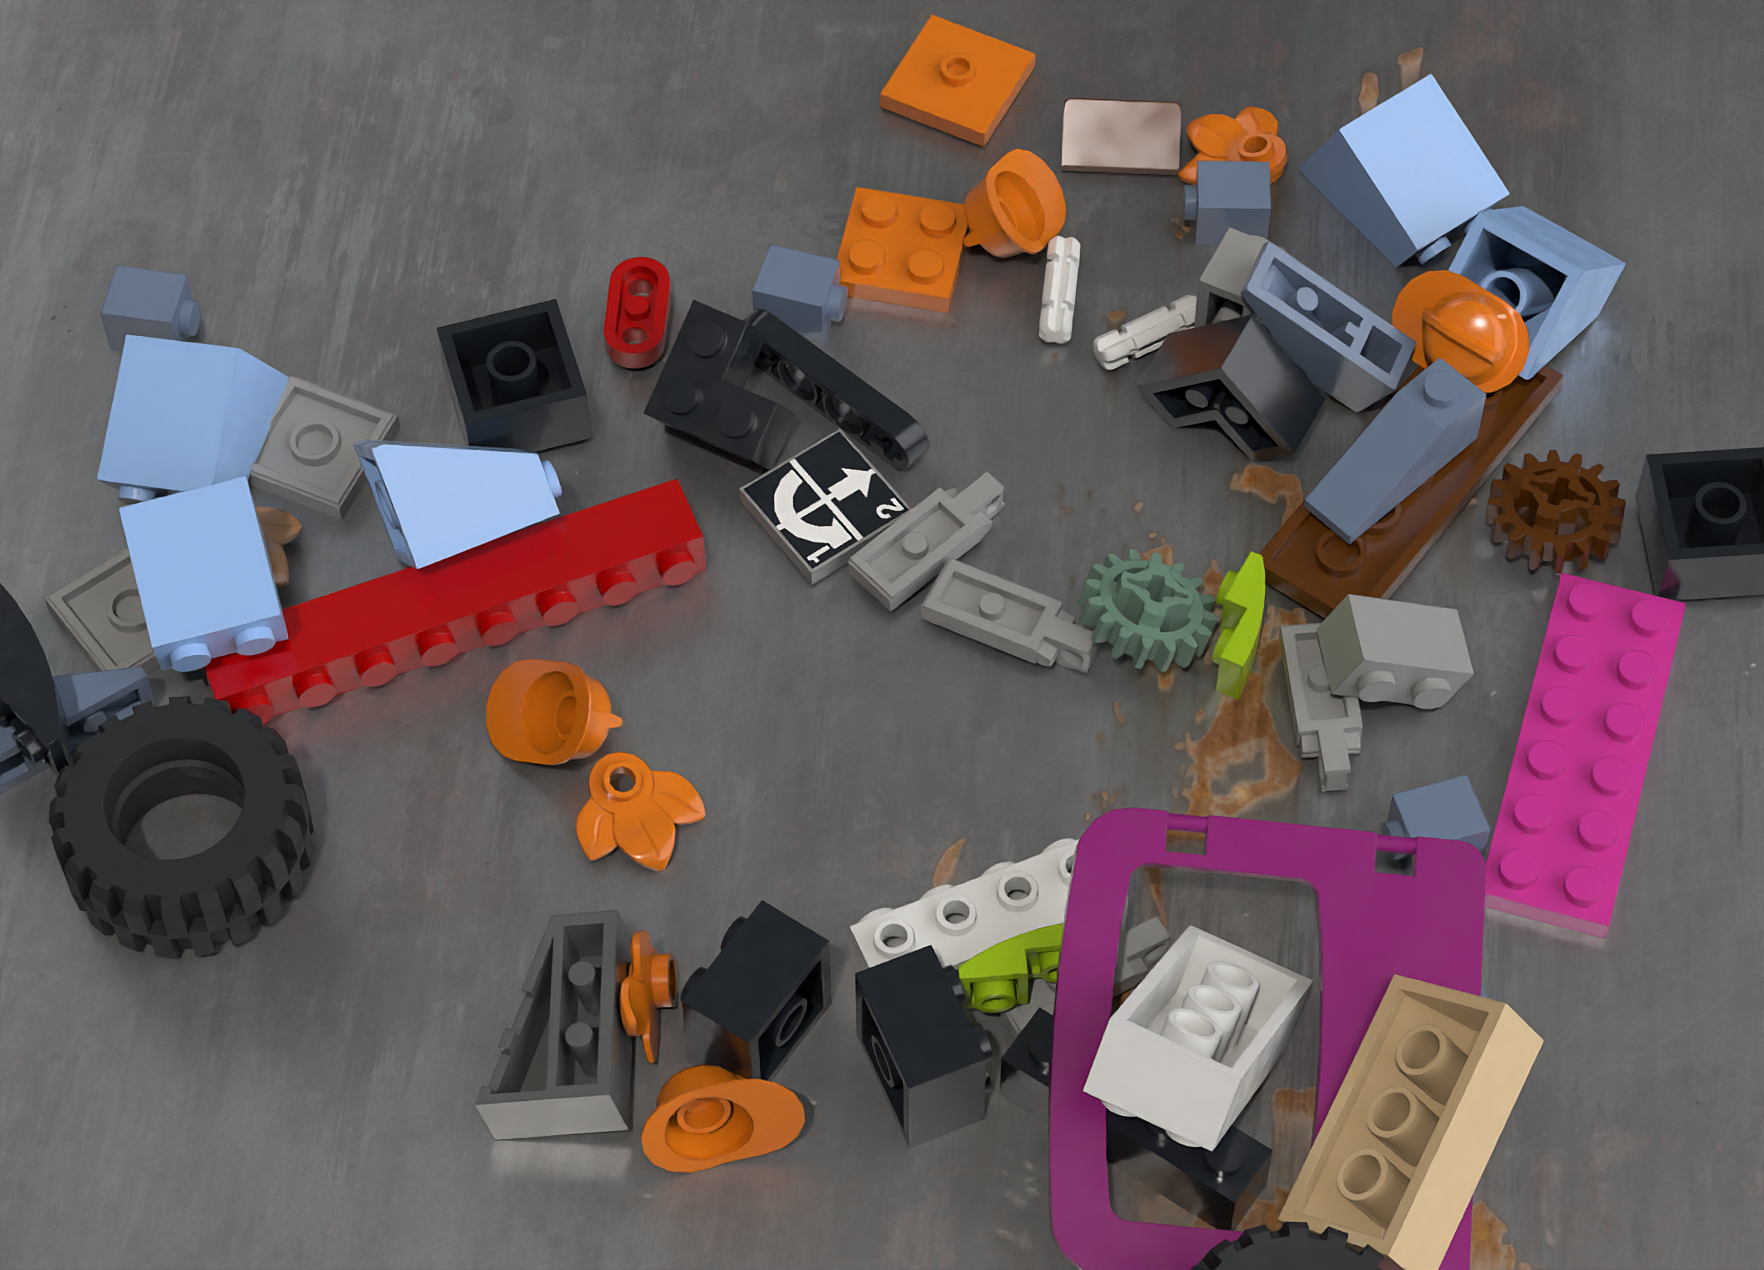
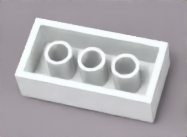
(1197, 1038)

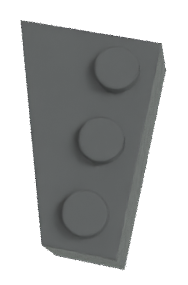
(567, 1051)

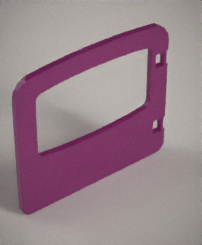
(1367, 932)

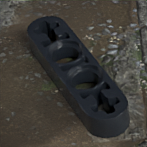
(838, 393)

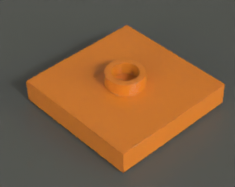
(957, 80)

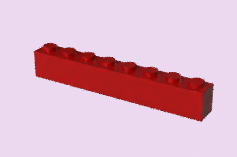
(467, 602)

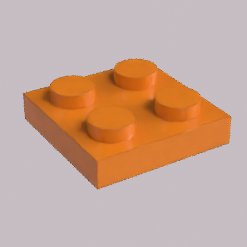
(902, 249)

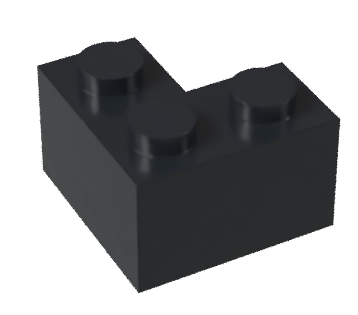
(1240, 380)
(705, 391)

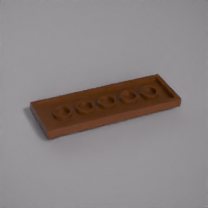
(1322, 568)

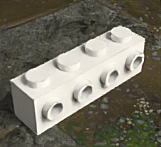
(974, 914)

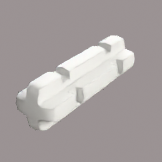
(1059, 290)
(1144, 333)

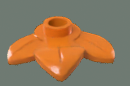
(1245, 138)
(638, 819)
(646, 991)

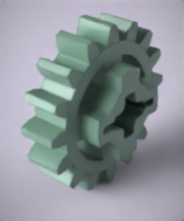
(1147, 610)

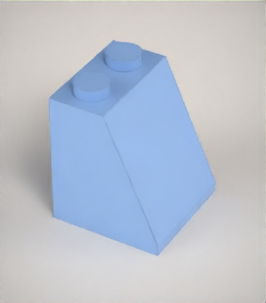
(1406, 174)
(1541, 272)
(185, 417)
(454, 496)
(203, 575)

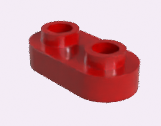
(637, 317)

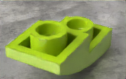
(1241, 621)
(1000, 974)

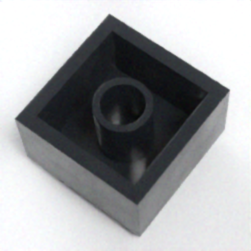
(515, 379)
(1704, 522)
(757, 995)
(922, 1044)

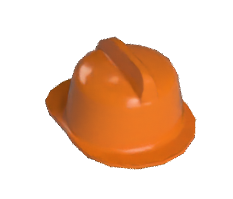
(1015, 206)
(1463, 327)
(548, 712)
(718, 1118)

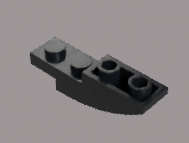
(29, 692)

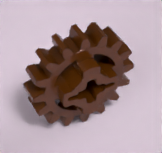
(1555, 511)

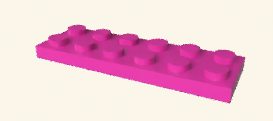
(1582, 755)

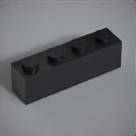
(1209, 1184)

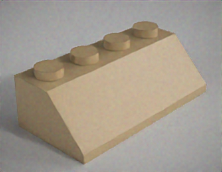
(1414, 1123)

